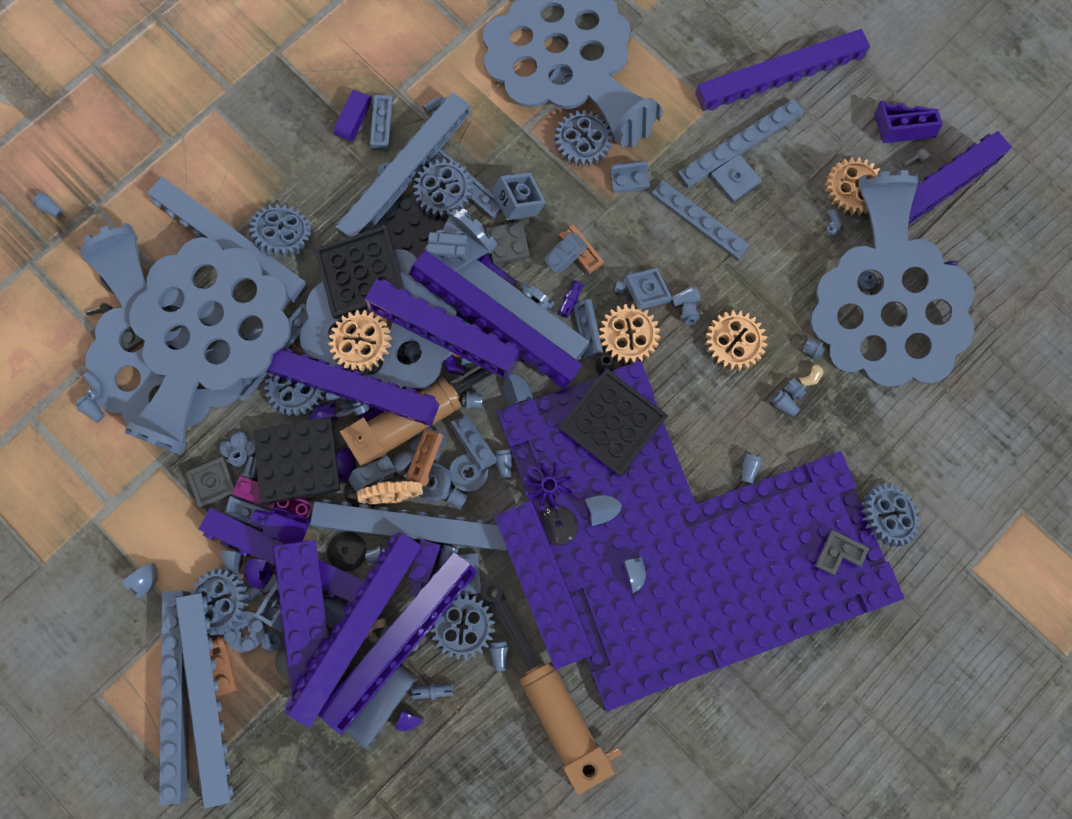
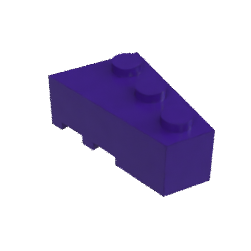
(906, 123)

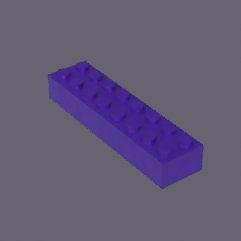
(958, 173)
(442, 328)
(544, 585)
(300, 607)

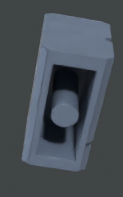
(449, 246)
(565, 252)
(372, 473)

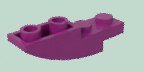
(249, 491)

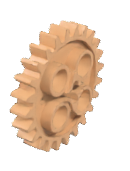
(849, 200)
(363, 324)
(646, 332)
(749, 351)
(389, 492)

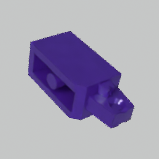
(281, 524)
(424, 566)

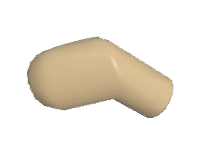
(813, 378)

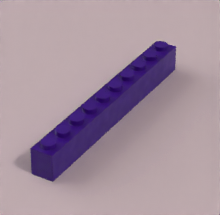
(782, 70)
(494, 318)
(354, 386)
(259, 545)
(352, 630)
(396, 643)

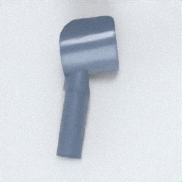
(621, 286)

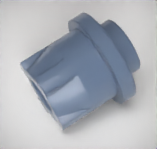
(689, 313)
(813, 348)
(412, 351)
(795, 389)
(472, 400)
(456, 498)
(372, 555)

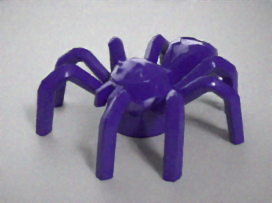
(548, 485)

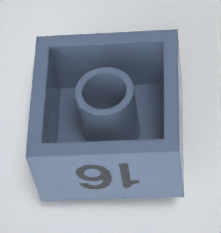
(518, 196)

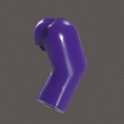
(452, 367)

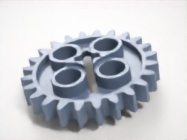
(583, 138)
(435, 174)
(282, 227)
(299, 400)
(892, 529)
(211, 586)
(481, 628)

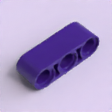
(352, 115)

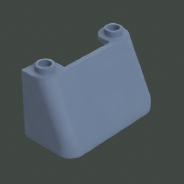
(380, 708)

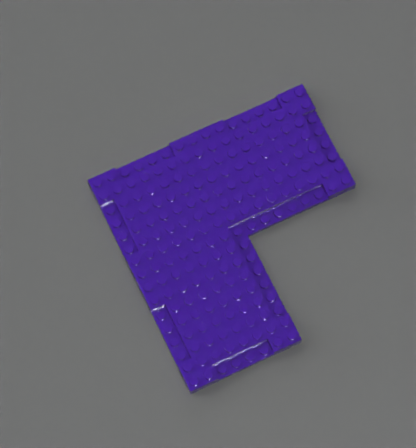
(718, 572)

